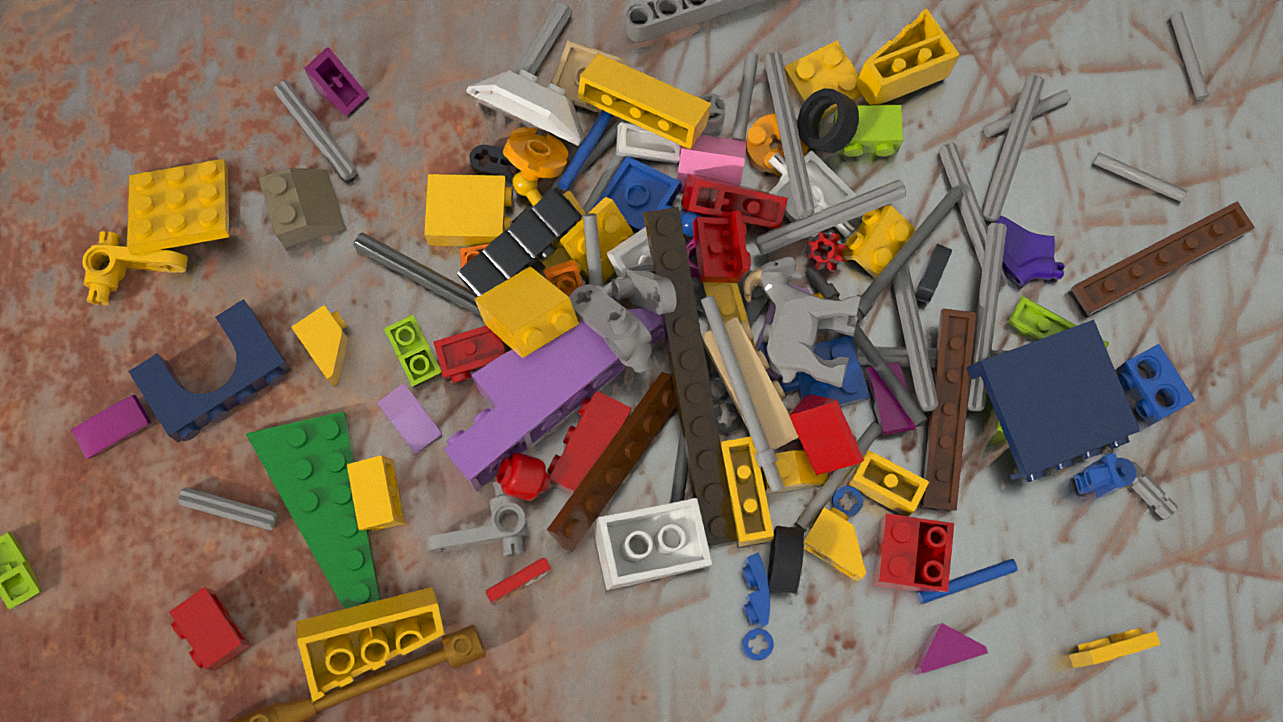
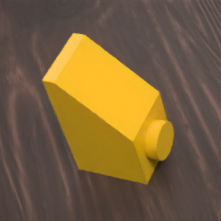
(324, 340)
(795, 472)
(836, 543)

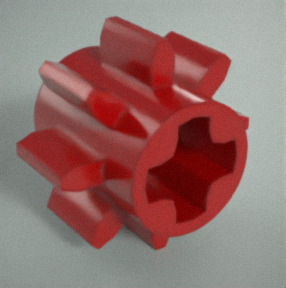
(834, 256)

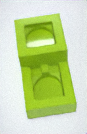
(16, 574)

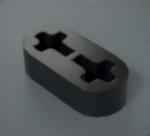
(495, 155)
(932, 273)

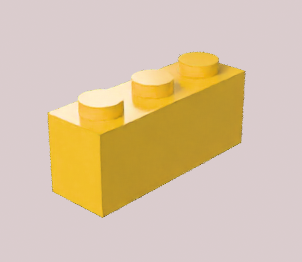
(746, 492)

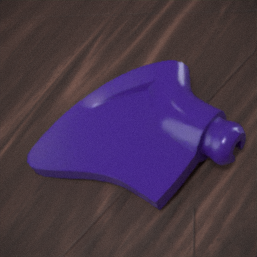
(1029, 255)

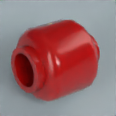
(523, 476)

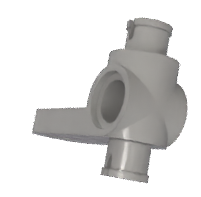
(646, 290)
(614, 323)
(491, 534)

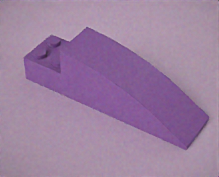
(535, 395)

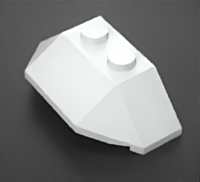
(532, 103)

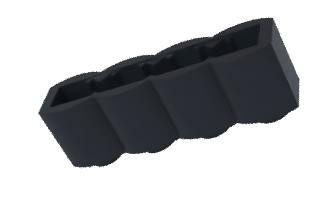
(521, 244)

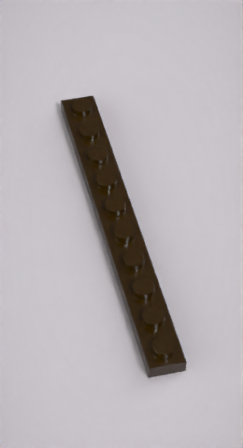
(691, 377)

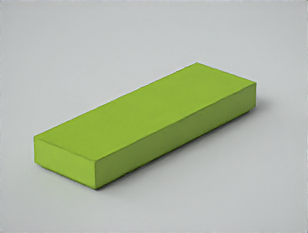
(1036, 321)

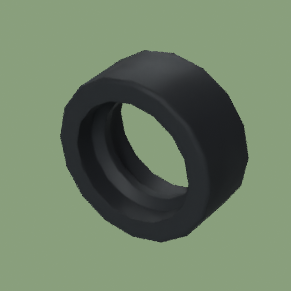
(845, 125)
(786, 559)

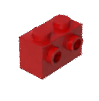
(208, 630)

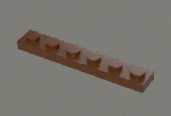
(1162, 258)
(949, 418)
(614, 464)

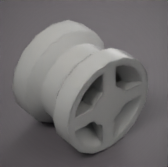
(717, 109)

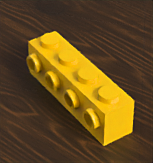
(644, 101)

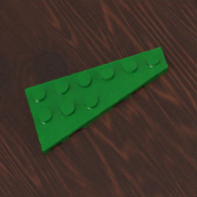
(312, 477)

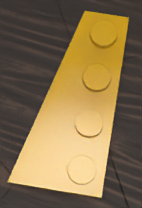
(365, 636)

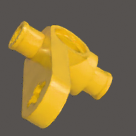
(120, 258)

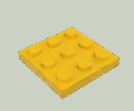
(178, 206)

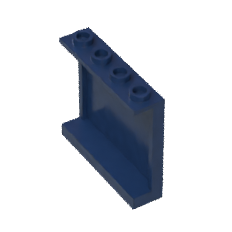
(1057, 400)

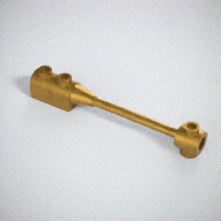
(458, 648)

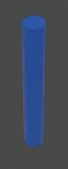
(584, 150)
(971, 579)

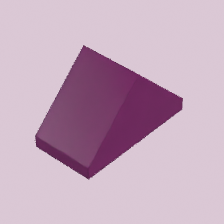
(335, 82)
(946, 648)

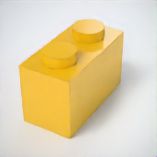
(888, 483)

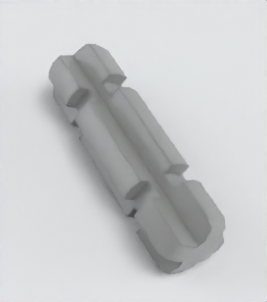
(1153, 494)

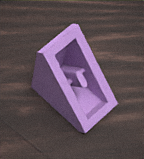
(409, 418)

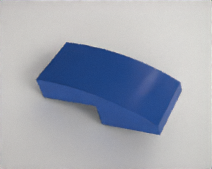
(758, 602)

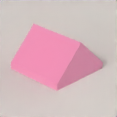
(714, 159)

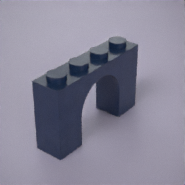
(186, 412)

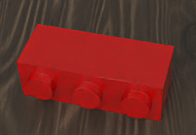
(585, 443)

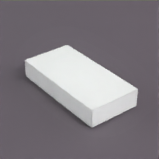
(643, 144)

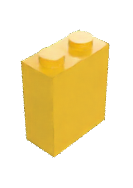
(466, 209)
(527, 311)

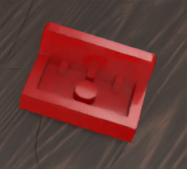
(721, 248)
(467, 352)

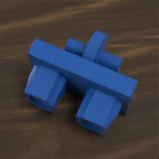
(1105, 476)

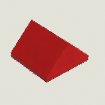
(825, 434)

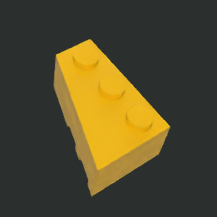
(908, 62)

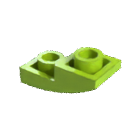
(412, 350)

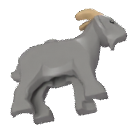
(797, 323)

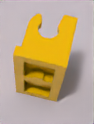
(375, 493)

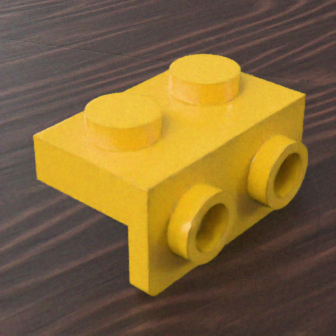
(878, 239)

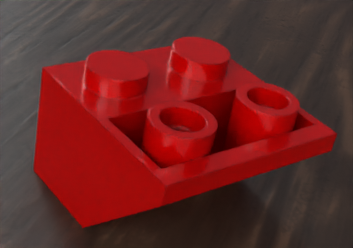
(913, 554)

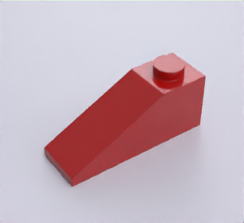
(722, 197)

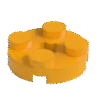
(759, 141)
(535, 154)

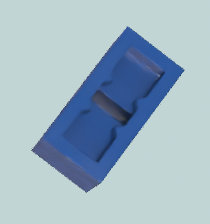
(1161, 380)

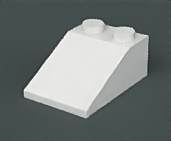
(651, 543)

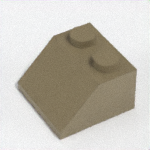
(301, 204)

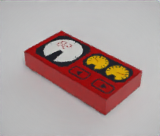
(518, 581)

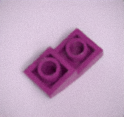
(887, 409)
(111, 426)

